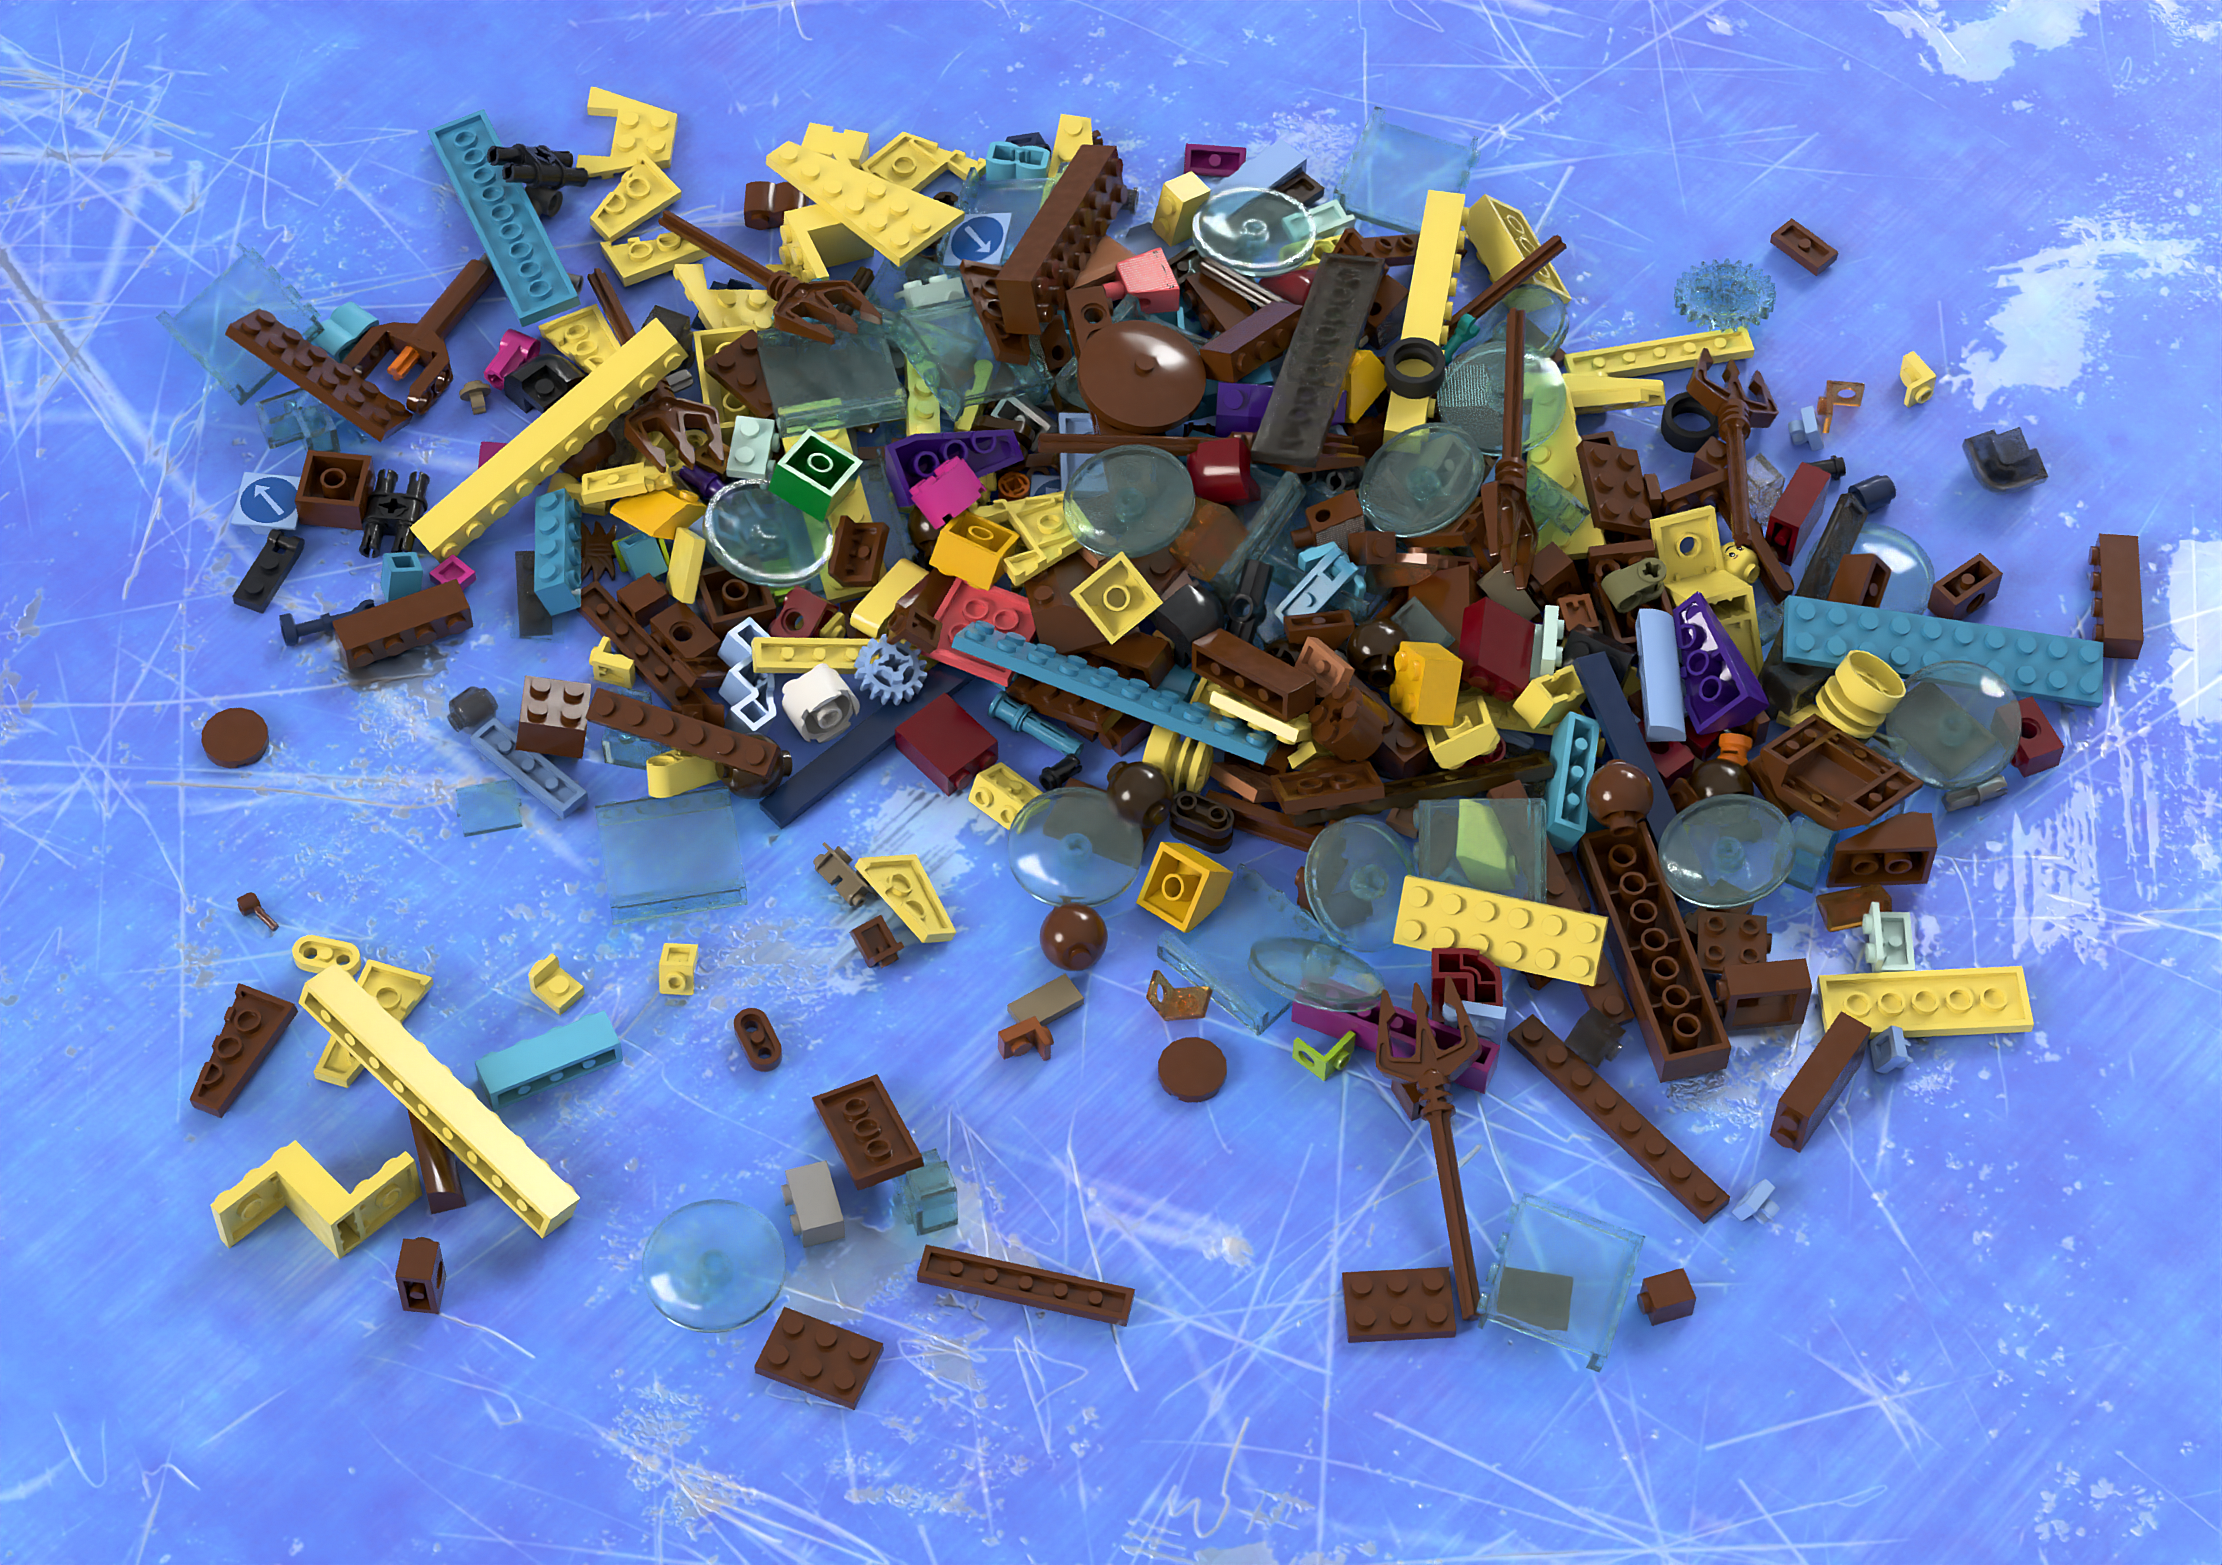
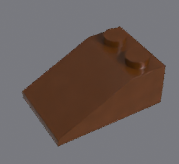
(1887, 853)

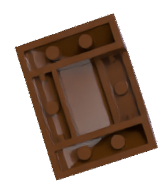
(1056, 613)
(1834, 775)

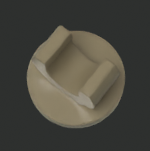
(475, 392)

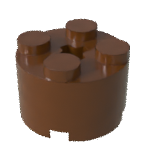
(1348, 723)

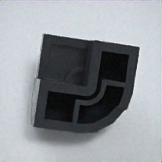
(541, 382)
(1188, 617)

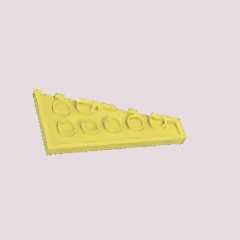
(875, 209)
(1560, 462)

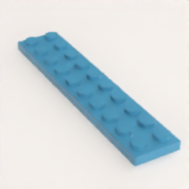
(503, 221)
(2028, 661)
(1109, 689)

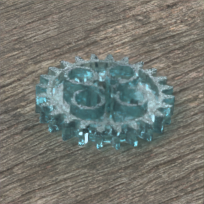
(1725, 295)

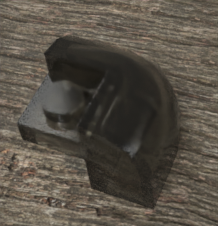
(2004, 461)

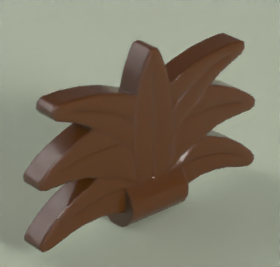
(597, 552)

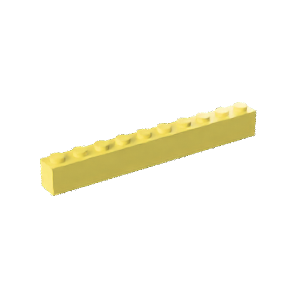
(1429, 298)
(549, 441)
(439, 1100)

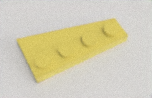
(582, 337)

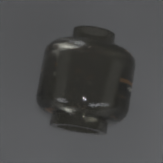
(471, 709)

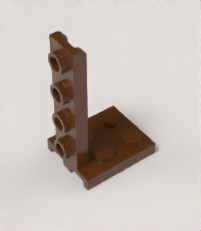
(1395, 249)
(1714, 491)
(1466, 530)
(1273, 826)

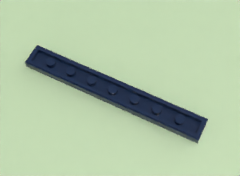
(1623, 734)
(857, 748)

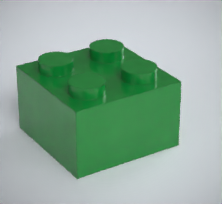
(815, 475)

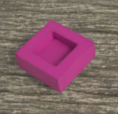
(453, 569)

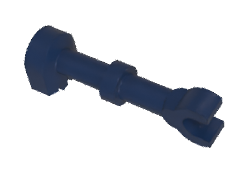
(292, 631)

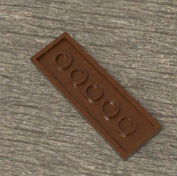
(319, 374)

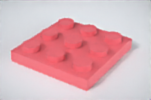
(967, 604)

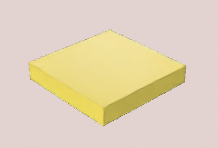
(685, 565)

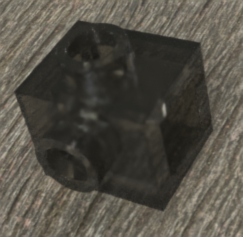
(1595, 1038)

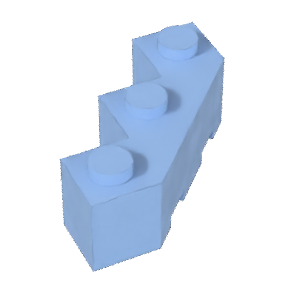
(743, 689)

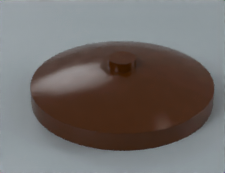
(1141, 377)

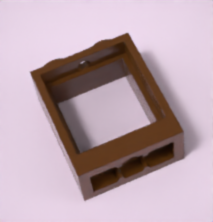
(1763, 994)

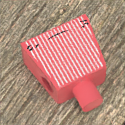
(1147, 278)

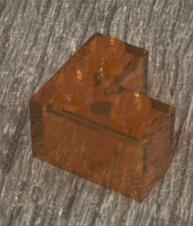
(1208, 539)

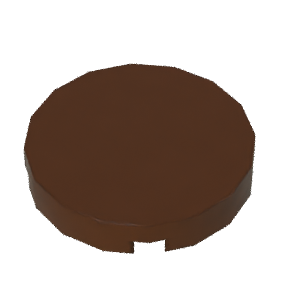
(235, 737)
(1192, 1069)

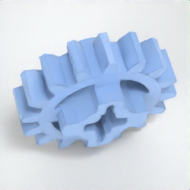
(889, 670)

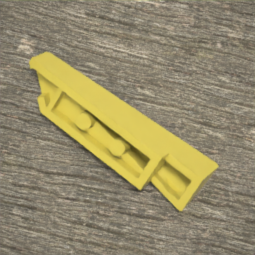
(1613, 393)

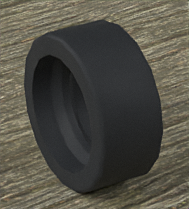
(1414, 386)
(1680, 438)

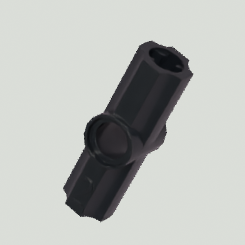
(1253, 591)

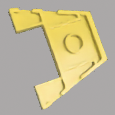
(636, 130)
(918, 161)
(727, 307)
(1041, 528)

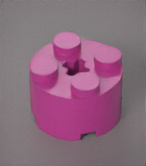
(948, 492)

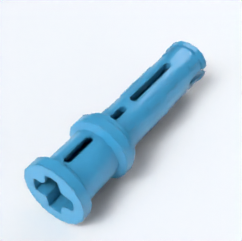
(1023, 719)

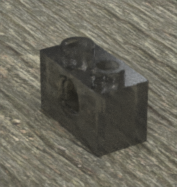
(1793, 685)

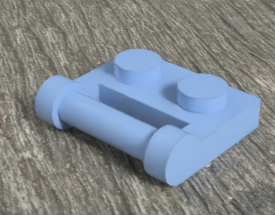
(1485, 1018)

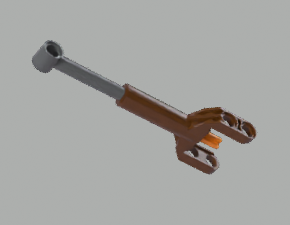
(424, 341)

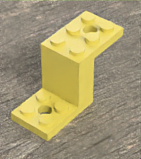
(819, 240)
(1704, 572)
(316, 1199)

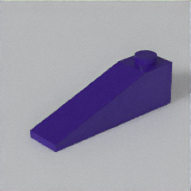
(1244, 405)
(920, 454)
(1717, 678)

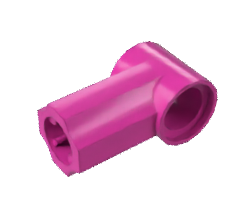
(513, 352)

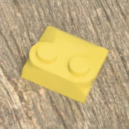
(1116, 597)
(1470, 735)

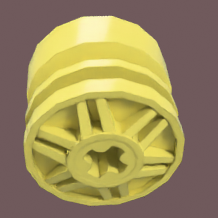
(1860, 694)
(1180, 760)

